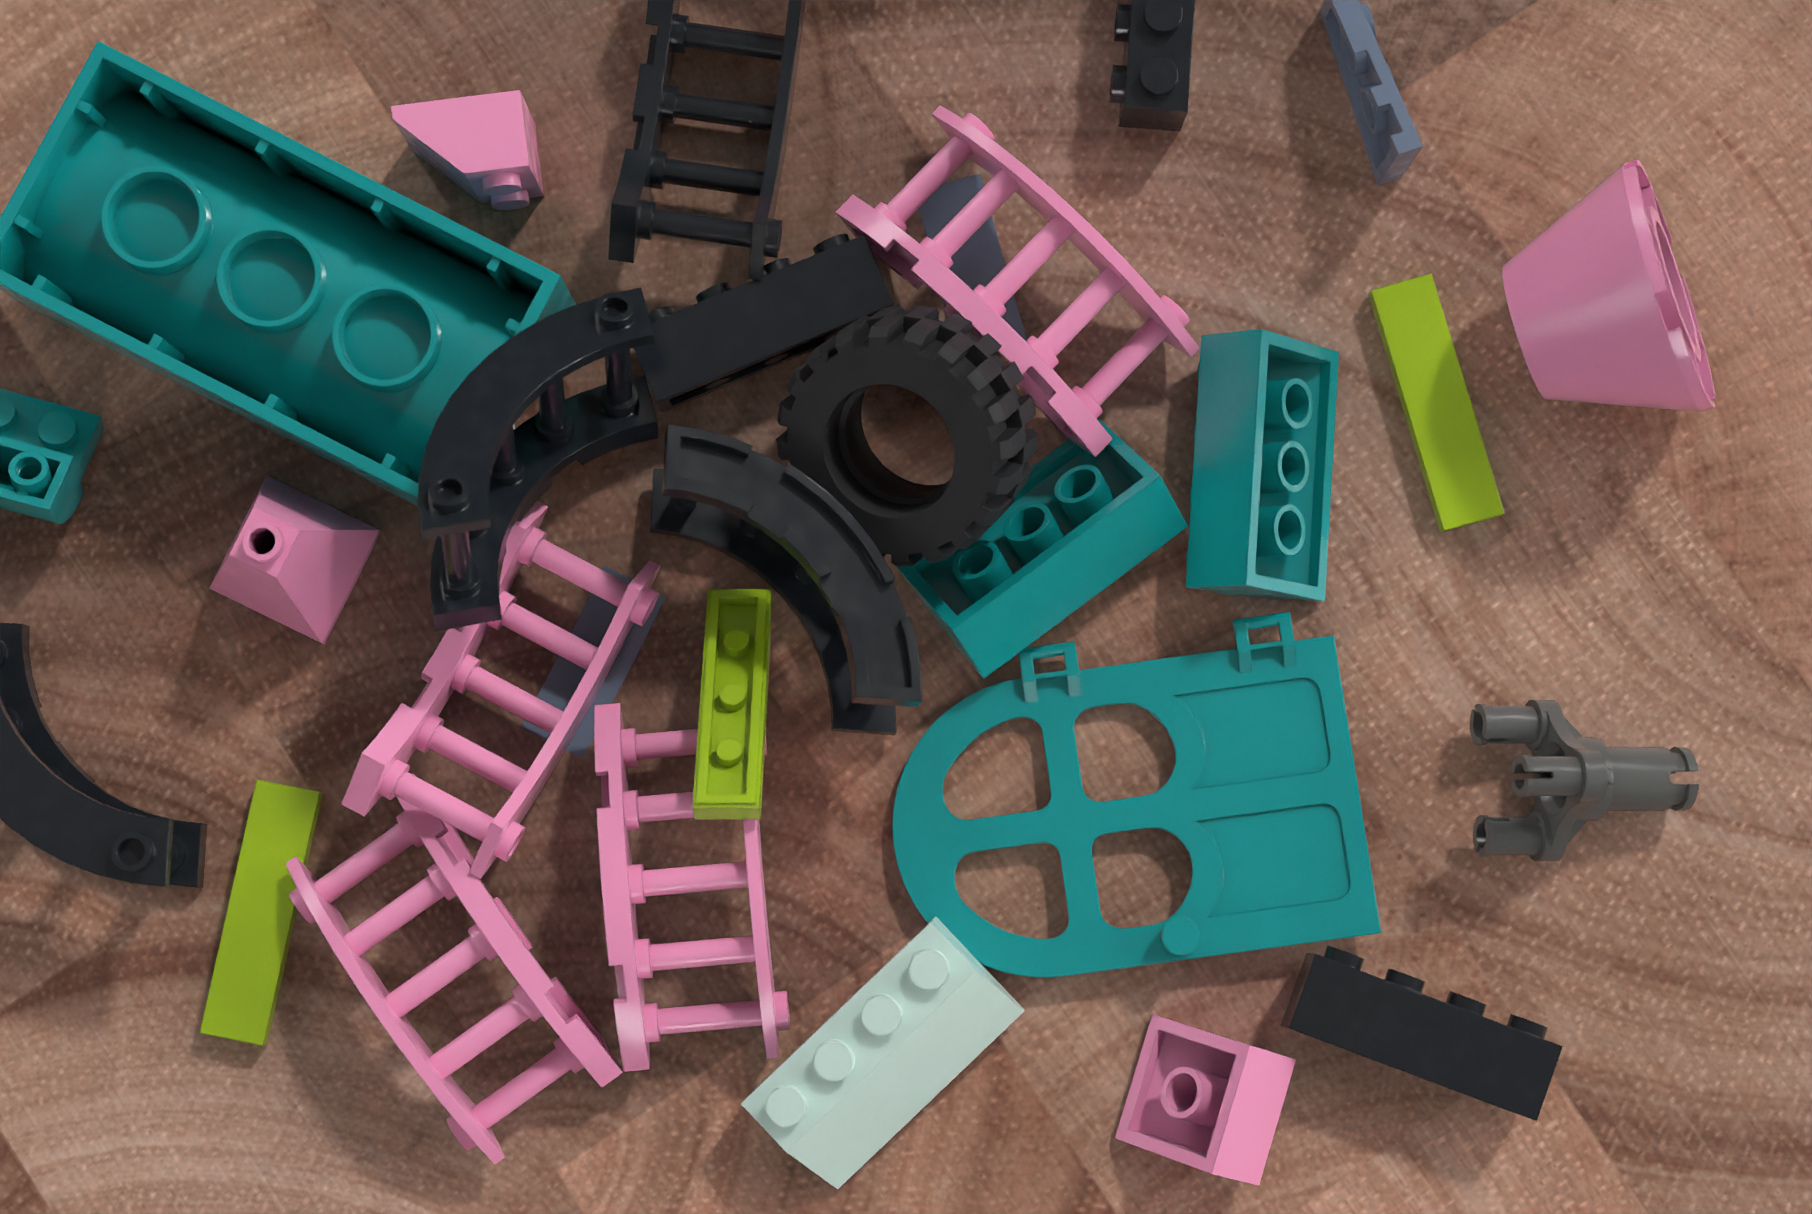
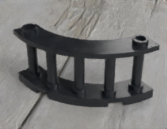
(659, 103)
(487, 475)
(809, 554)
(63, 808)

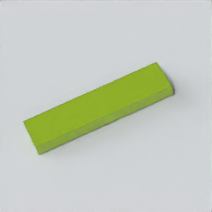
(1436, 403)
(733, 705)
(260, 914)

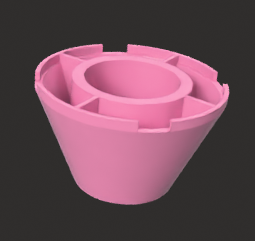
(1607, 305)

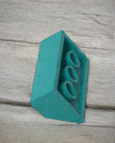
(1262, 466)
(1050, 553)

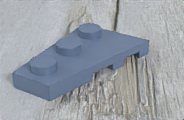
(1371, 90)

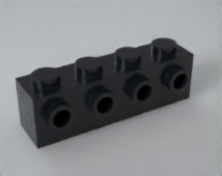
(1155, 63)
(762, 321)
(1421, 1034)

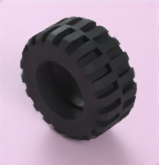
(966, 388)

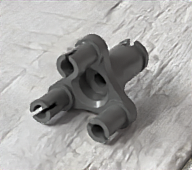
(1572, 779)

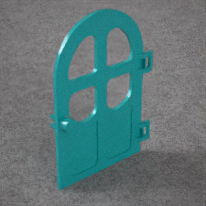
(1254, 797)

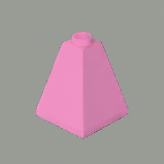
(295, 559)

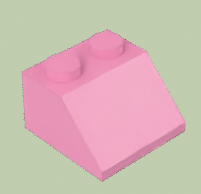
(479, 144)
(1205, 1100)

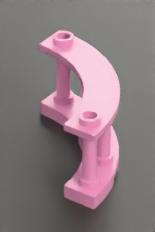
(928, 263)
(453, 667)
(630, 884)
(493, 935)

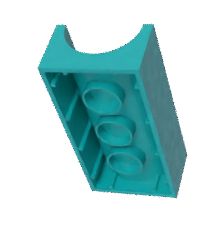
(259, 270)

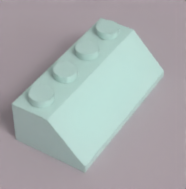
(883, 1055)

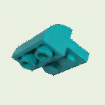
(44, 456)

